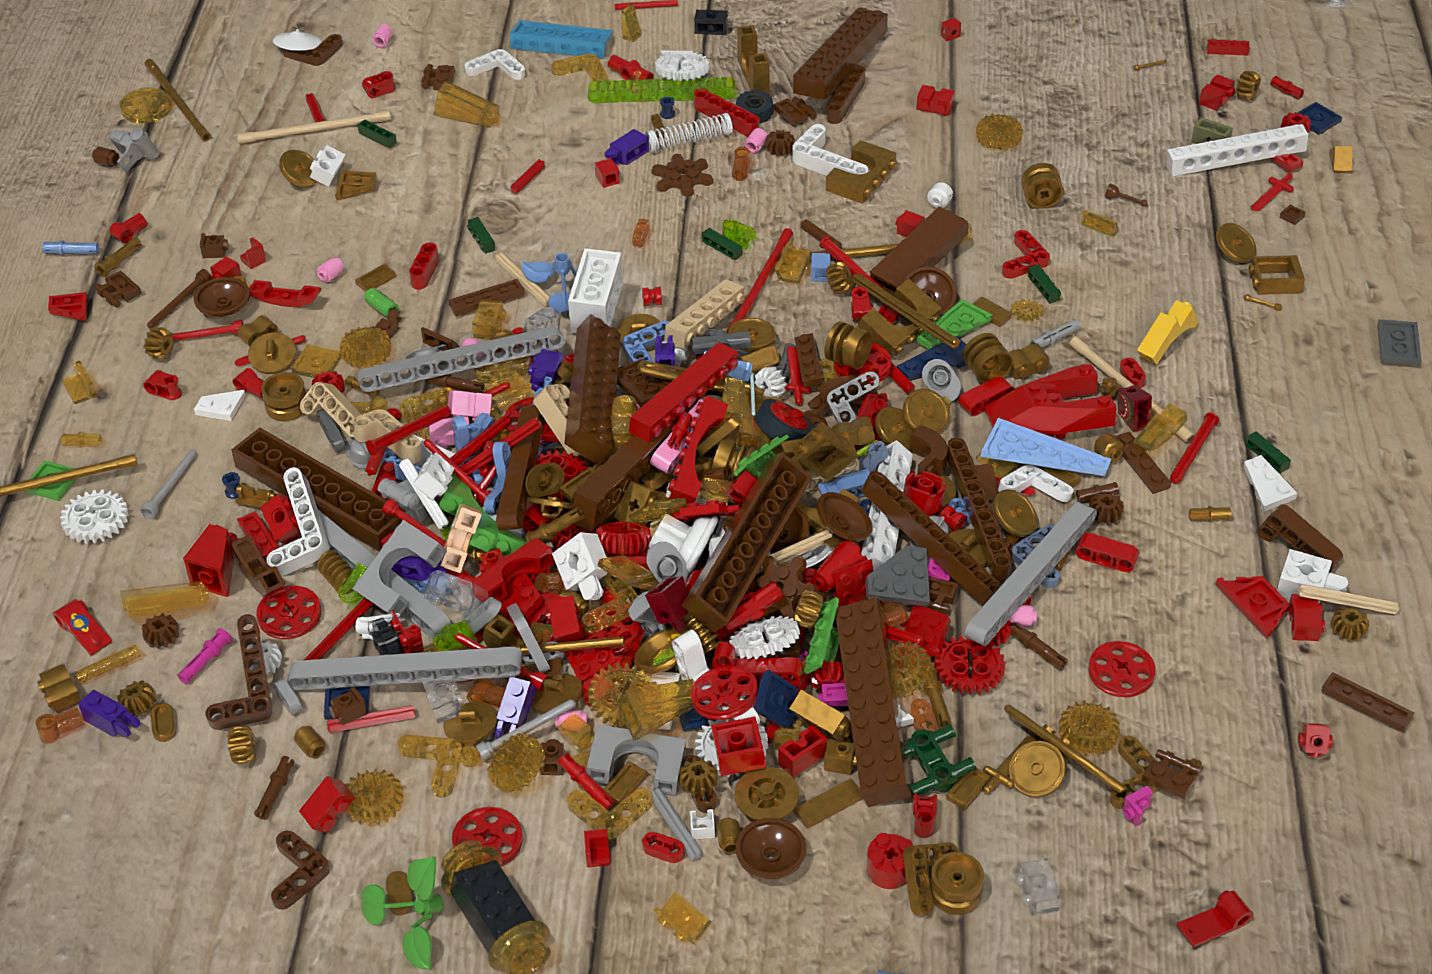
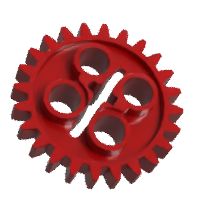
(569, 464)
(986, 665)

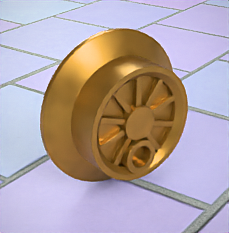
(766, 793)

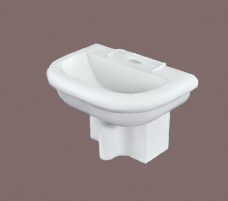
(687, 539)

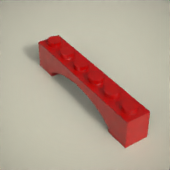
(686, 484)

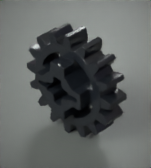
(385, 638)

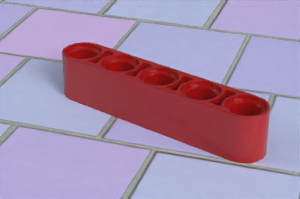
(713, 105)

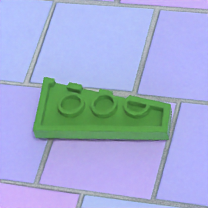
(957, 321)

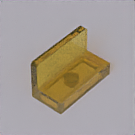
(79, 385)

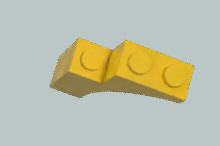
(1166, 330)

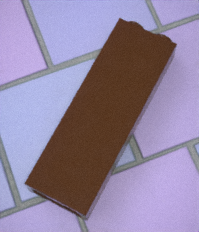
(921, 248)

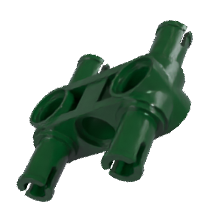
(934, 761)

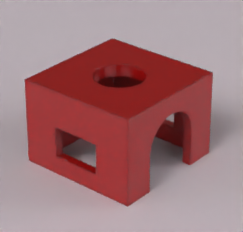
(952, 29)

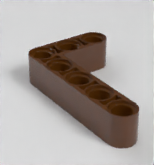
(845, 94)
(253, 678)

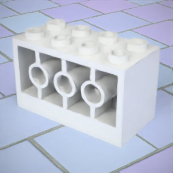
(596, 287)

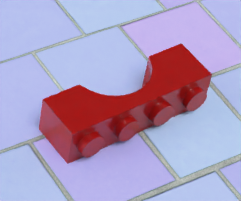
(530, 558)

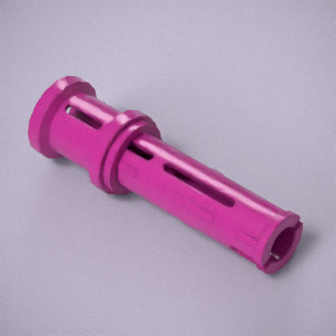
(210, 649)

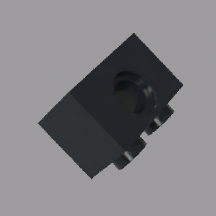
(711, 22)

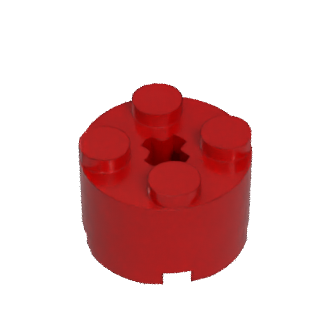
(925, 491)
(886, 860)

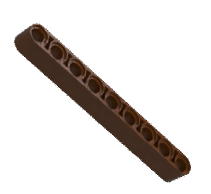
(521, 461)
(979, 509)
(929, 535)

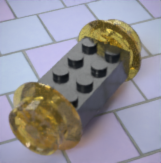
(494, 909)

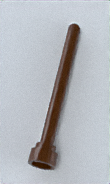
(201, 277)

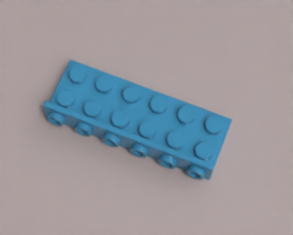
(559, 38)

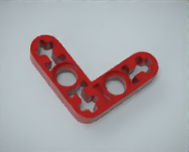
(1039, 256)

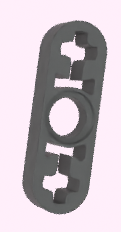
(331, 431)

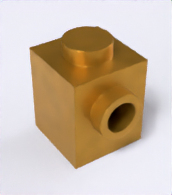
(839, 757)

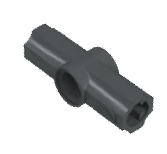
(733, 340)

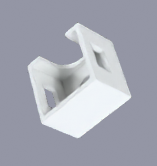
(708, 821)

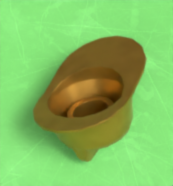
(544, 479)

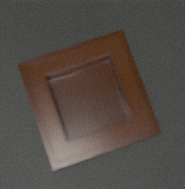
(1292, 214)

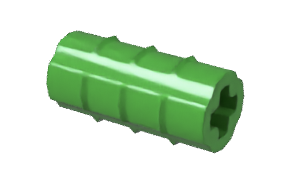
(380, 301)

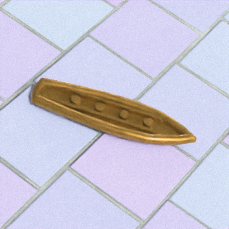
(671, 372)
(1064, 746)

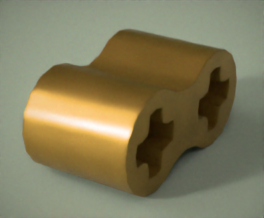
(260, 326)

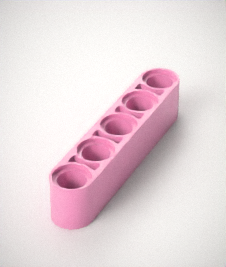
(667, 458)

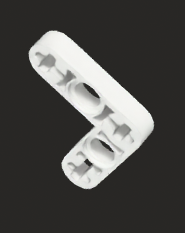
(496, 58)
(1032, 475)

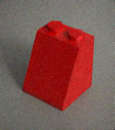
(211, 560)

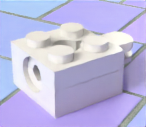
(578, 565)
(1308, 570)

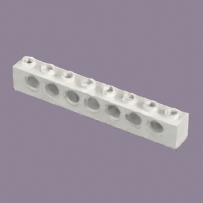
(1236, 150)
(882, 541)

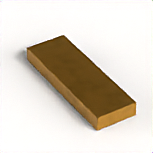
(828, 803)

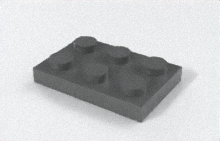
(1399, 342)

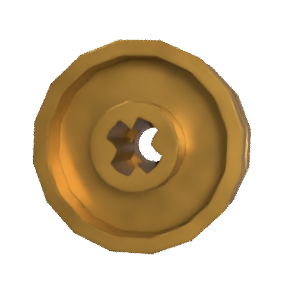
(1042, 185)
(283, 396)
(957, 883)

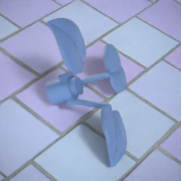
(539, 272)

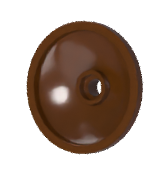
(935, 284)
(221, 296)
(844, 517)
(795, 529)
(771, 839)

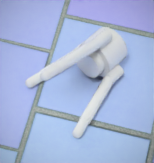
(365, 627)

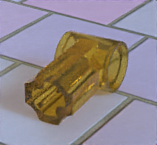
(374, 404)

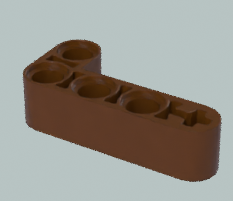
(1299, 534)

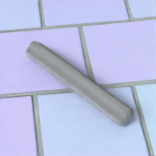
(676, 824)

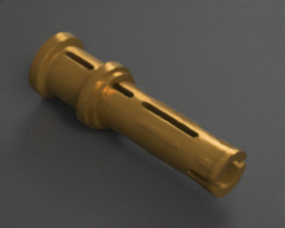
(113, 261)
(547, 531)
(933, 691)

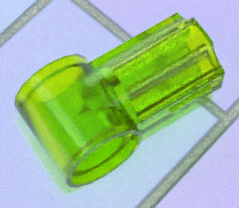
(357, 572)

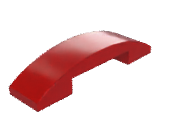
(283, 297)

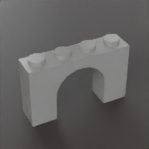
(404, 542)
(613, 742)

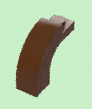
(819, 405)
(931, 446)
(254, 567)

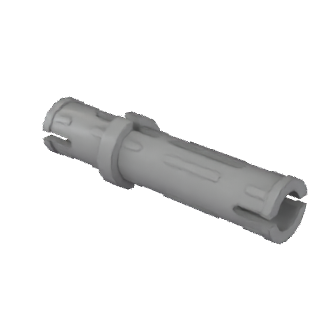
(1048, 338)

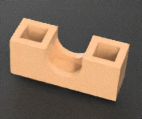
(463, 527)

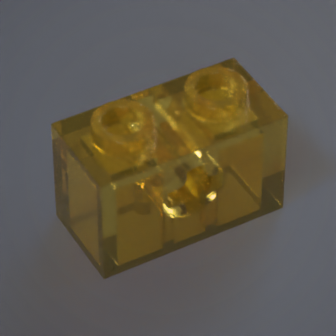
(488, 319)

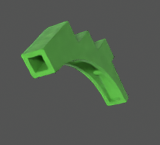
(487, 534)

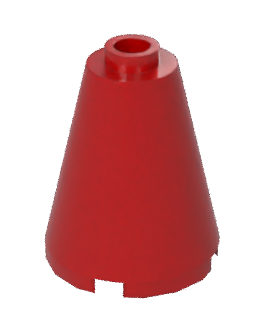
(842, 556)

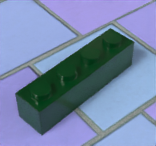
(377, 133)
(481, 235)
(722, 244)
(1044, 284)
(1269, 452)

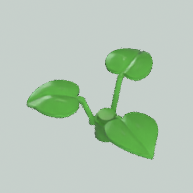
(421, 878)

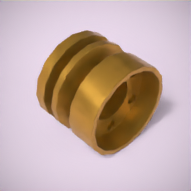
(848, 345)
(987, 357)
(729, 458)

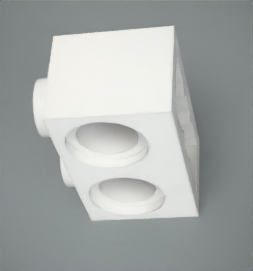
(327, 165)
(434, 476)

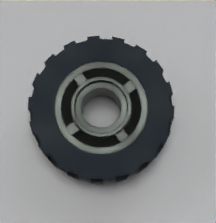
(757, 103)

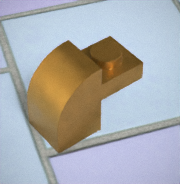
(500, 634)

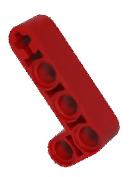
(787, 668)

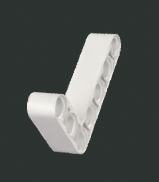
(808, 154)
(304, 550)
(692, 665)

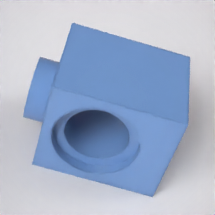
(819, 265)

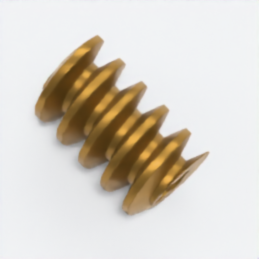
(334, 569)
(704, 633)

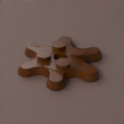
(673, 179)
(787, 576)

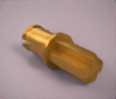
(1210, 513)

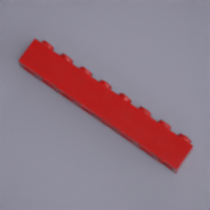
(683, 392)

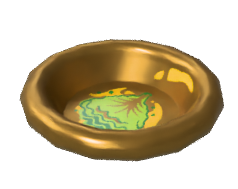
(657, 652)

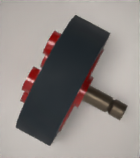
(780, 419)

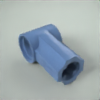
(481, 423)

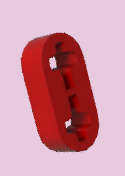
(1136, 371)
(663, 847)

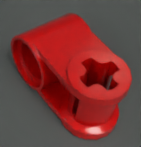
(381, 84)
(860, 303)
(163, 385)
(924, 815)

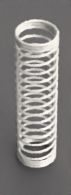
(653, 138)

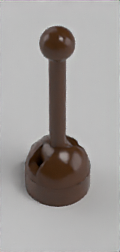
(1113, 191)

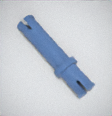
(64, 247)

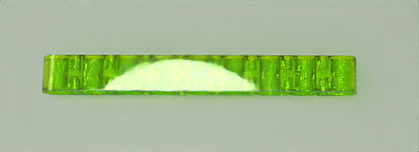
(658, 88)

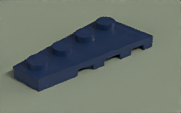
(913, 367)

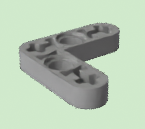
(843, 404)
(481, 612)
(528, 637)

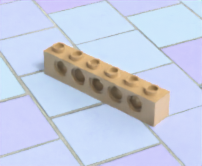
(705, 313)

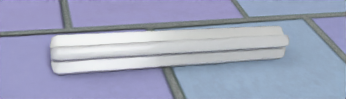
(431, 505)

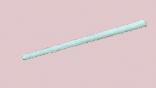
(752, 393)

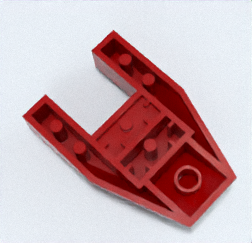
(1042, 408)

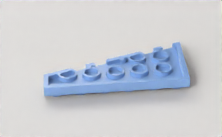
(1030, 447)

